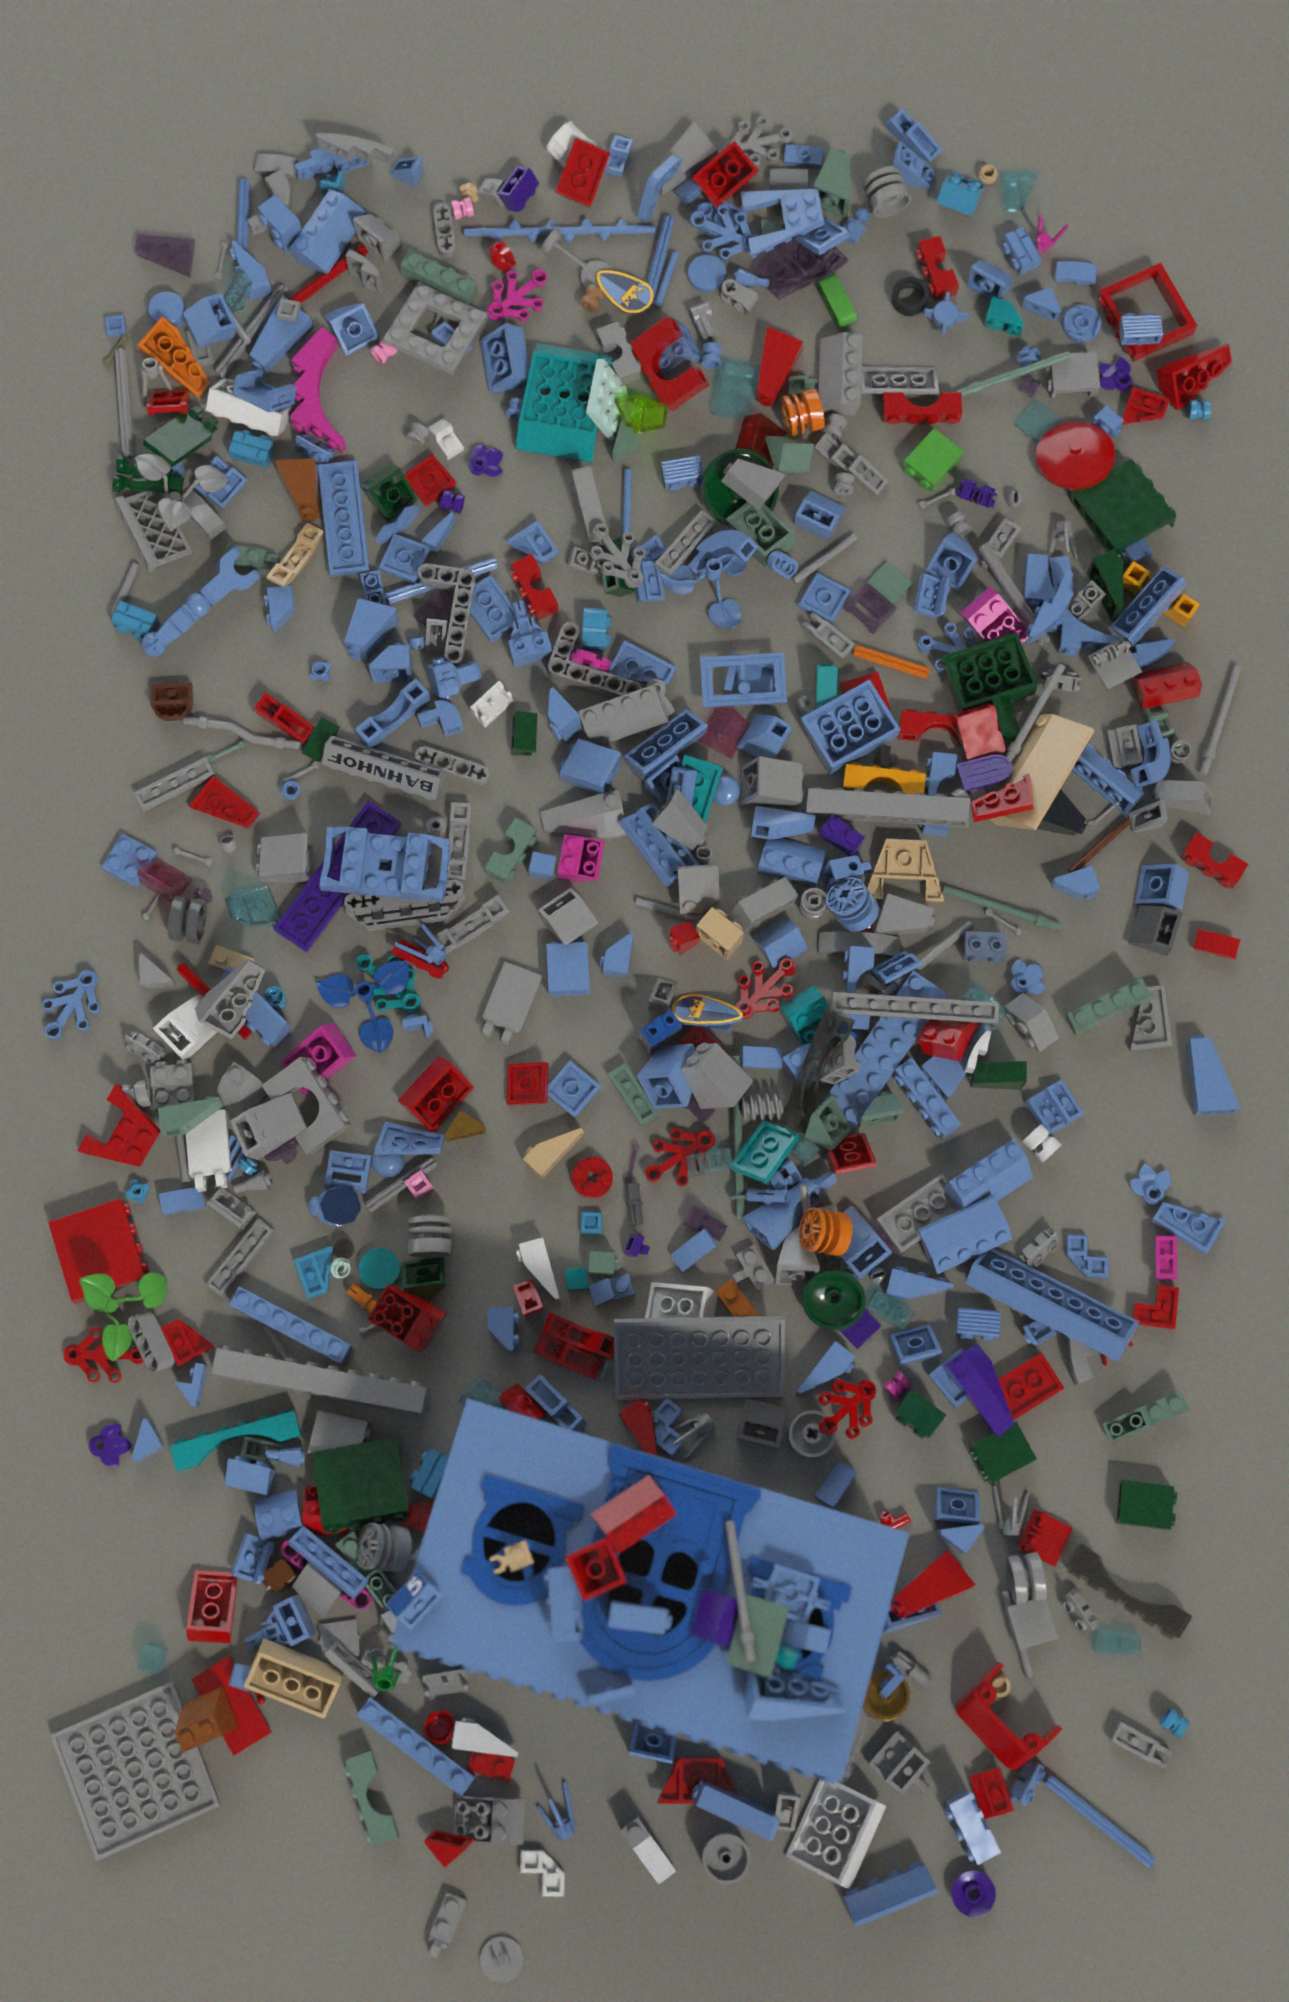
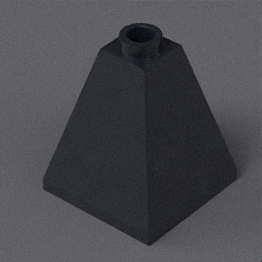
(1063, 817)

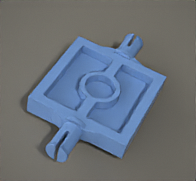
(792, 1590)

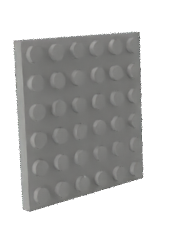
(132, 1772)

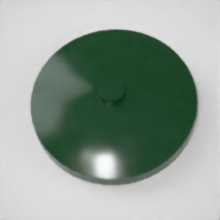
(717, 496)

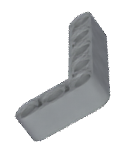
(458, 608)
(587, 673)

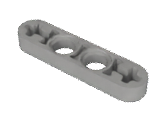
(454, 761)

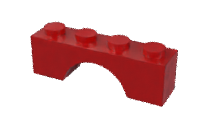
(899, 410)
(916, 723)

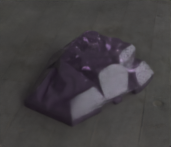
(794, 266)

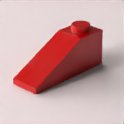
(640, 1424)

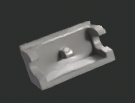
(231, 1208)
(446, 1683)

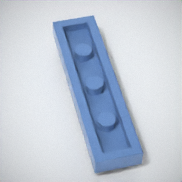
(328, 1562)

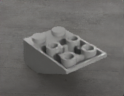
(268, 1126)
(490, 1819)

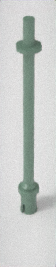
(738, 1145)

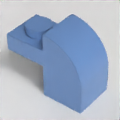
(445, 714)

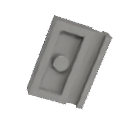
(1125, 747)

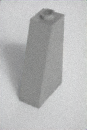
(694, 150)
(588, 503)

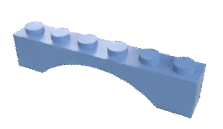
(291, 1326)
(416, 1746)

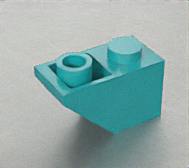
(1003, 317)

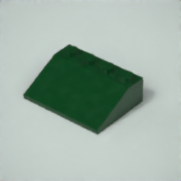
(989, 671)

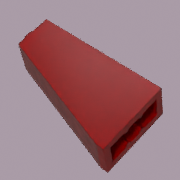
(778, 361)
(933, 1585)

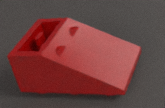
(407, 1317)

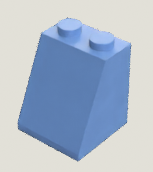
(369, 628)
(590, 767)
(664, 1079)

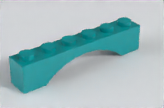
(192, 1453)

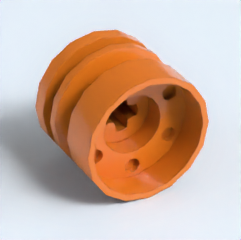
(801, 413)
(825, 1231)

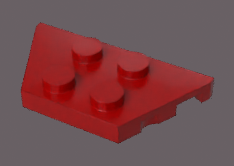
(688, 1773)

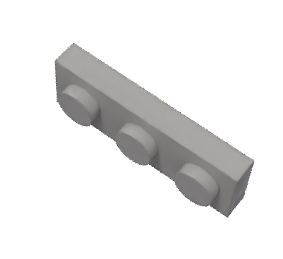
(352, 1668)

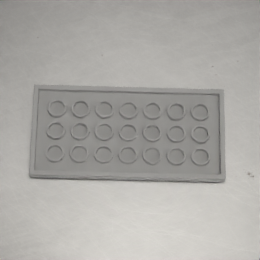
(699, 1357)

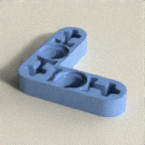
(654, 184)

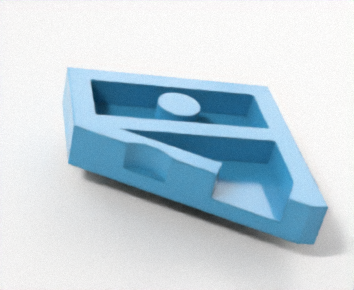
(315, 1271)

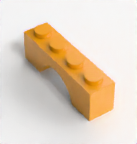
(1181, 608)
(861, 777)

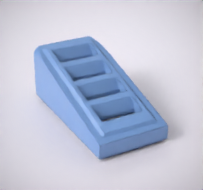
(439, 534)

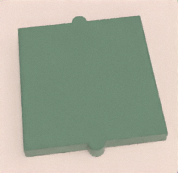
(890, 582)

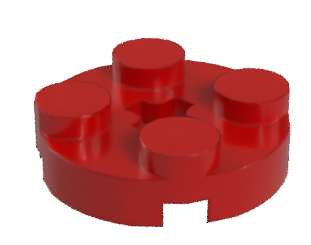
(595, 1166)

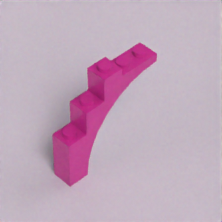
(310, 365)

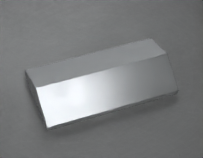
(899, 379)

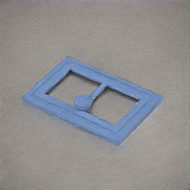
(745, 697)

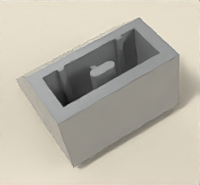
(567, 916)

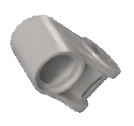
(738, 296)

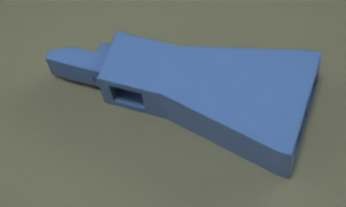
(776, 1220)

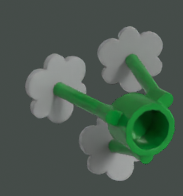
(387, 1676)

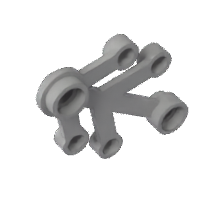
(754, 142)
(617, 557)

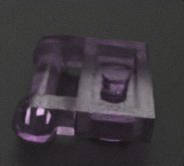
(874, 603)

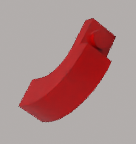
(579, 1336)

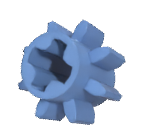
(1028, 356)

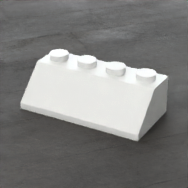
(224, 403)

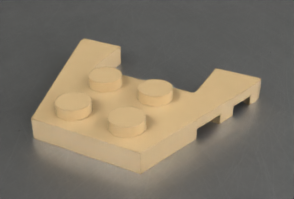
(905, 861)

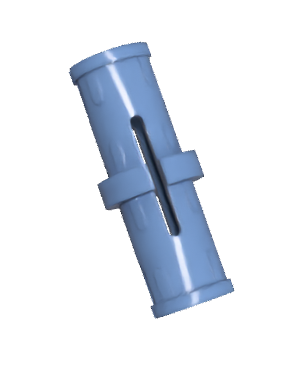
(768, 1195)

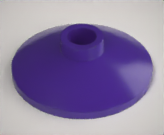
(984, 1898)

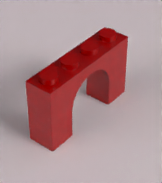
(648, 351)

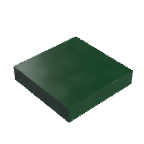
(1006, 717)

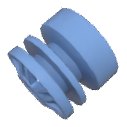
(852, 904)

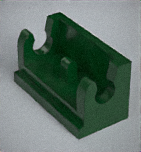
(524, 733)

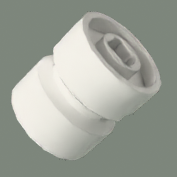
(1041, 1143)

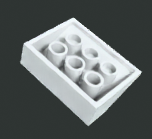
(835, 1832)

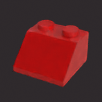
(595, 1568)

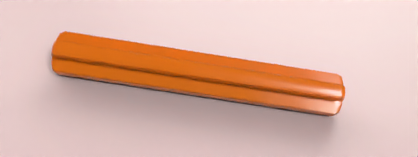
(891, 661)

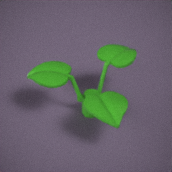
(97, 1292)

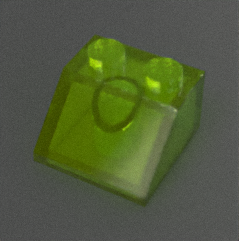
(642, 413)

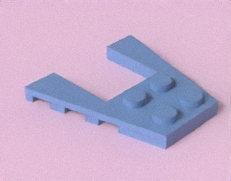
(800, 211)

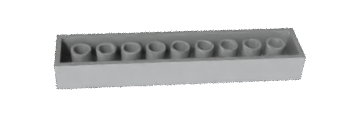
(320, 1382)

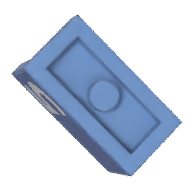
(414, 1600)

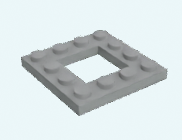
(423, 298)

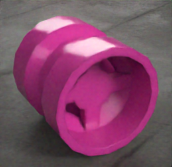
(897, 1385)

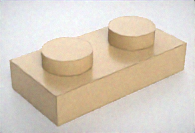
(223, 958)

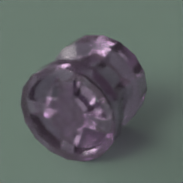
(1030, 385)

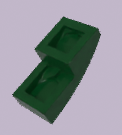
(323, 731)

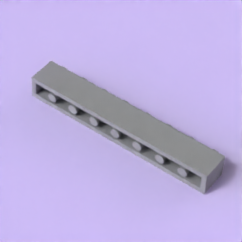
(889, 807)

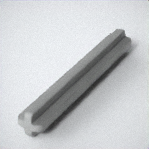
(399, 1185)

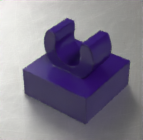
(635, 1246)

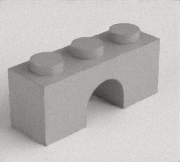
(613, 339)

